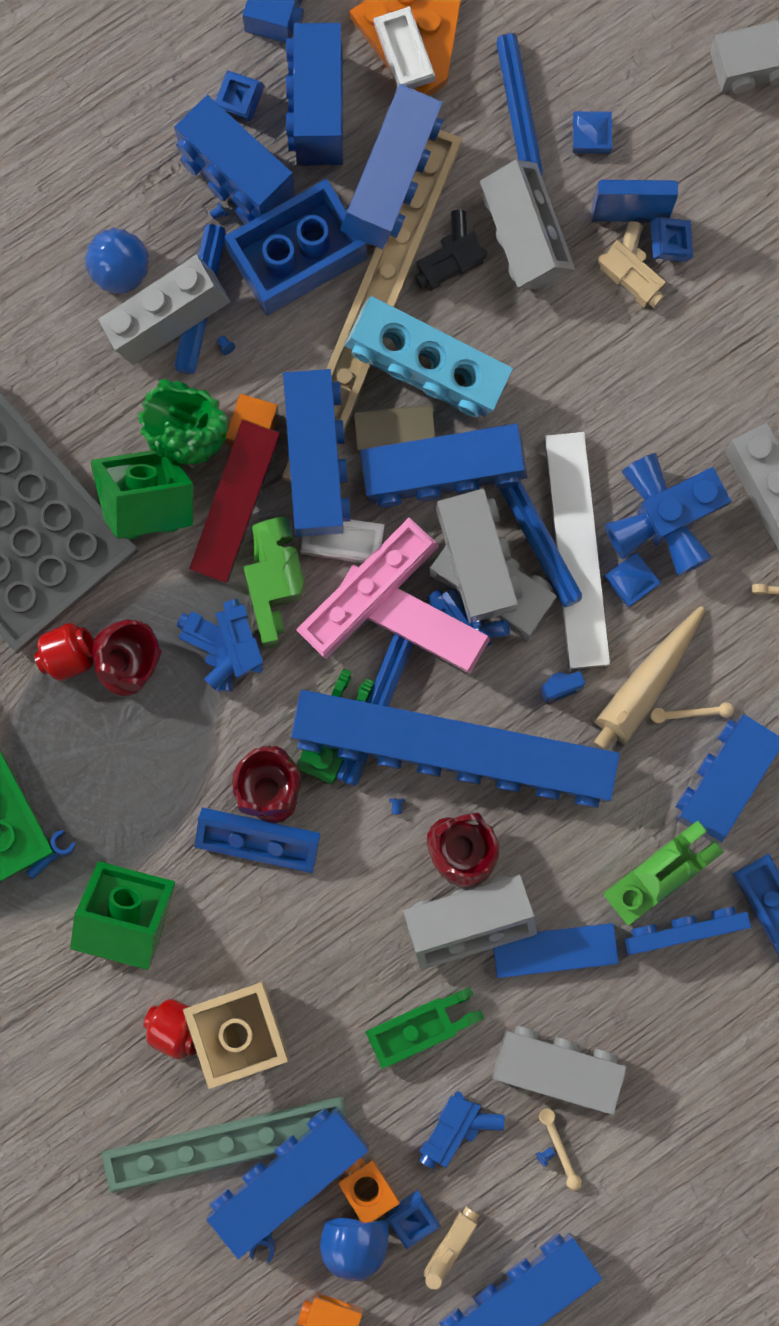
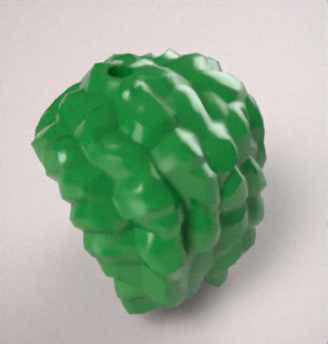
(182, 423)

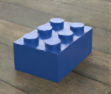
(315, 93)
(232, 161)
(295, 247)

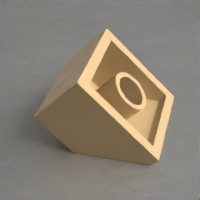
(236, 1035)

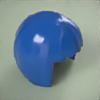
(117, 260)
(353, 1247)

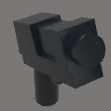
(458, 255)

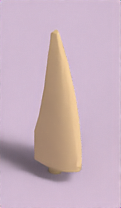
(645, 685)

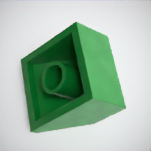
(143, 494)
(122, 915)

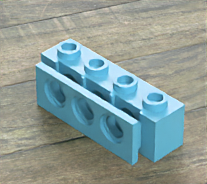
(483, 374)

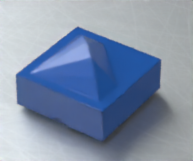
(239, 95)
(592, 132)
(671, 239)
(632, 580)
(561, 686)
(412, 1219)

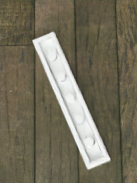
(578, 547)

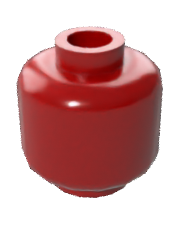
(65, 652)
(169, 1030)

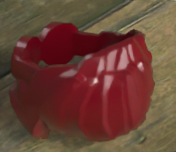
(125, 656)
(267, 784)
(463, 851)

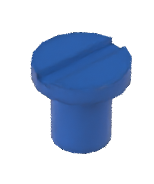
(218, 211)
(226, 346)
(396, 805)
(545, 1156)

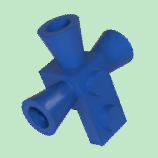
(668, 513)

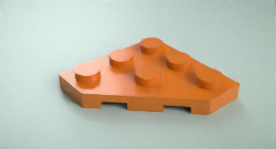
(436, 25)

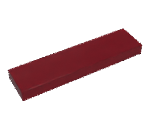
(235, 500)

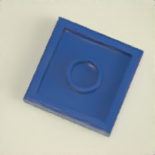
(633, 200)

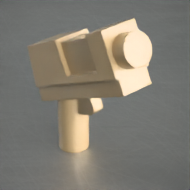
(626, 267)
(450, 1248)

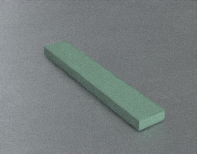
(209, 1146)

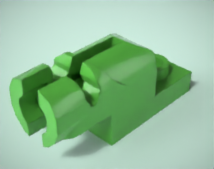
(275, 578)
(661, 874)

